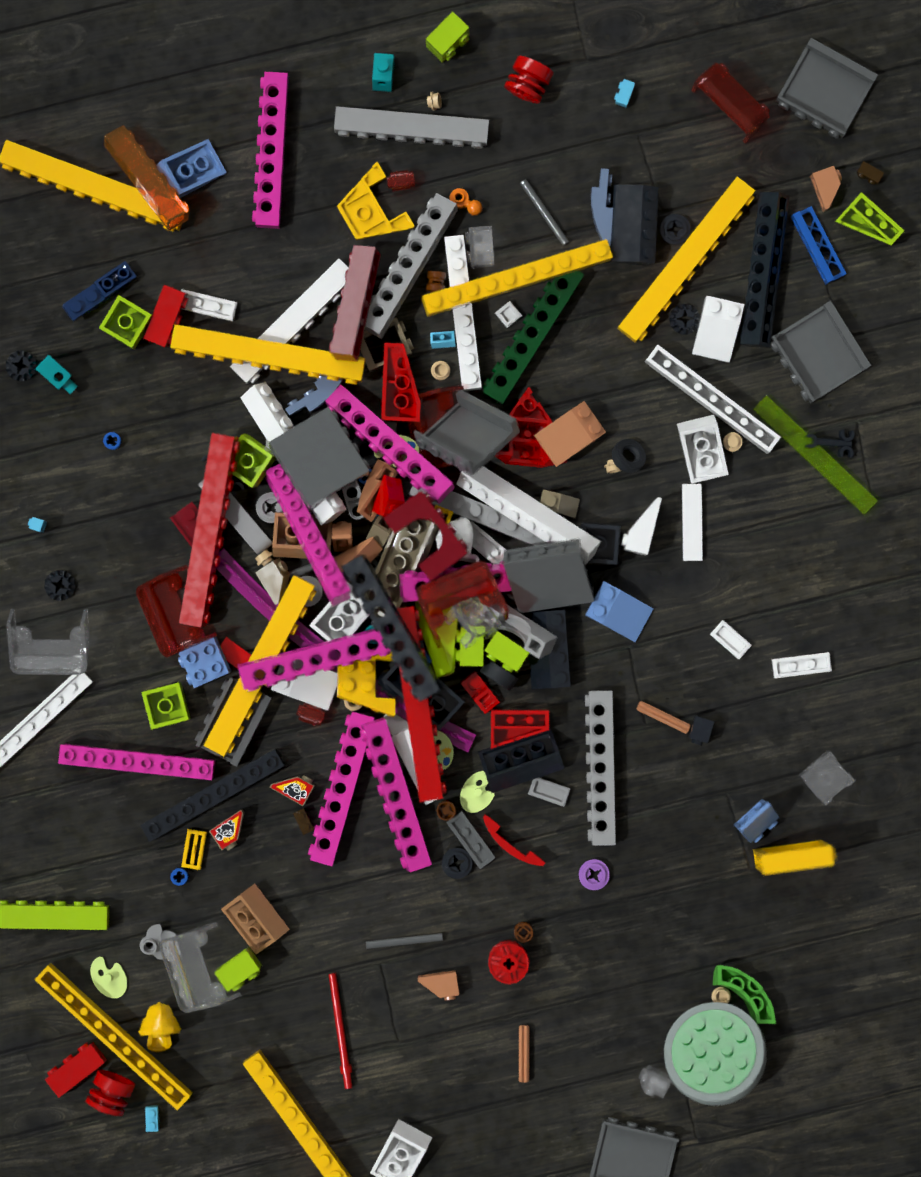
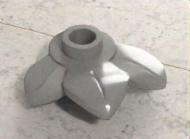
(155, 936)

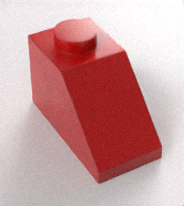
(389, 496)

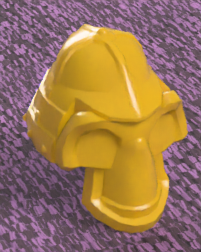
(158, 1026)

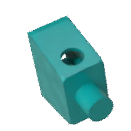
(383, 72)
(49, 367)

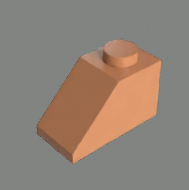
(826, 185)
(342, 536)
(441, 984)

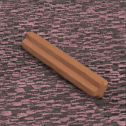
(663, 717)
(524, 1053)

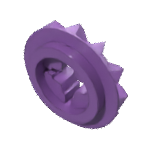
(603, 875)

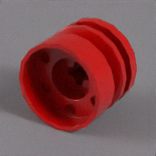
(527, 83)
(500, 953)
(112, 1088)

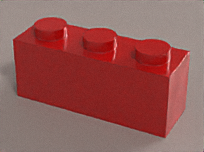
(166, 315)
(75, 1068)

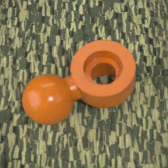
(474, 207)

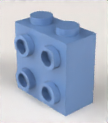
(204, 662)

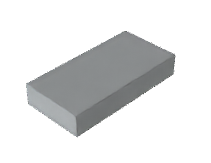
(549, 791)

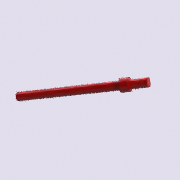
(345, 1067)

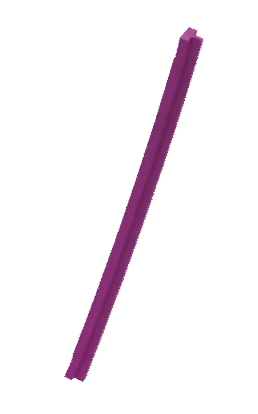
(305, 637)

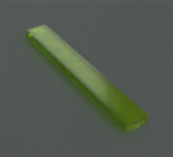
(816, 456)

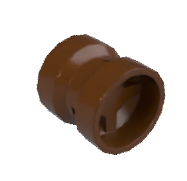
(437, 279)
(446, 810)
(523, 932)

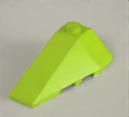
(445, 656)

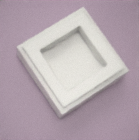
(508, 314)

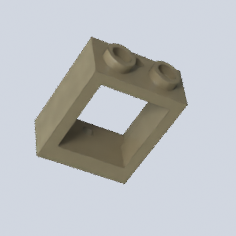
(366, 353)

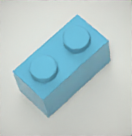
(626, 88)
(443, 339)
(37, 524)
(152, 1118)

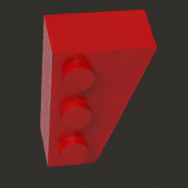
(516, 724)

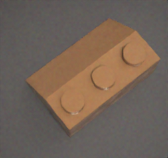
(285, 542)
(255, 919)

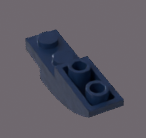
(99, 292)

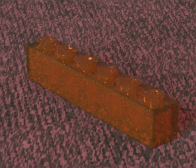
(146, 177)

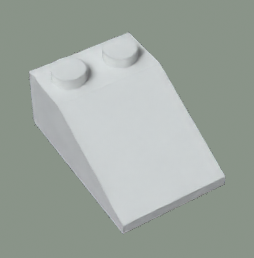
(717, 328)
(702, 449)
(640, 534)
(340, 619)
(312, 689)
(401, 1152)

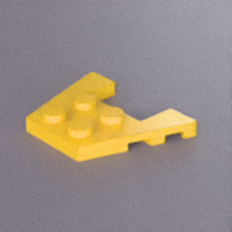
(364, 213)
(357, 685)

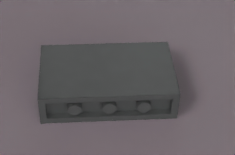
(250, 725)

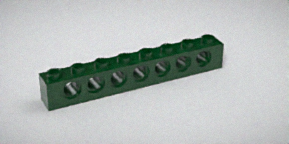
(500, 394)

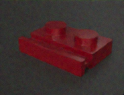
(185, 521)

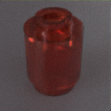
(401, 180)
(310, 714)

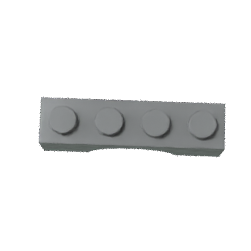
(536, 638)

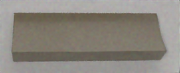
(403, 554)

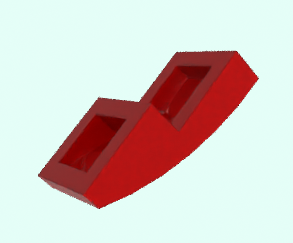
(479, 692)

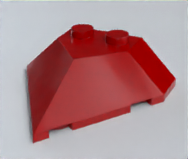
(524, 447)

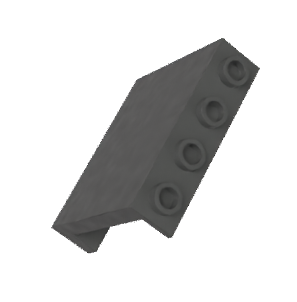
(826, 88)
(819, 352)
(468, 433)
(319, 457)
(548, 576)
(632, 1150)

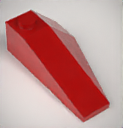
(399, 390)

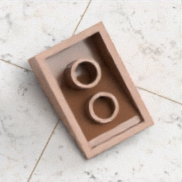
(570, 433)

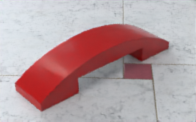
(530, 857)

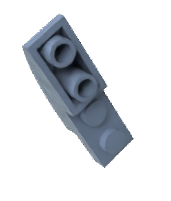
(601, 214)
(314, 399)

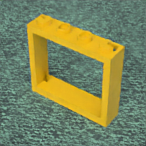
(794, 857)

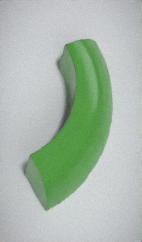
(748, 990)

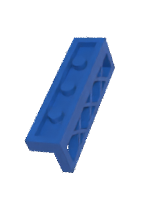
(813, 249)

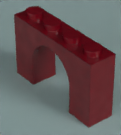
(420, 508)

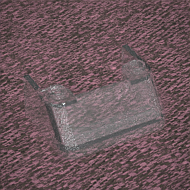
(48, 656)
(189, 973)

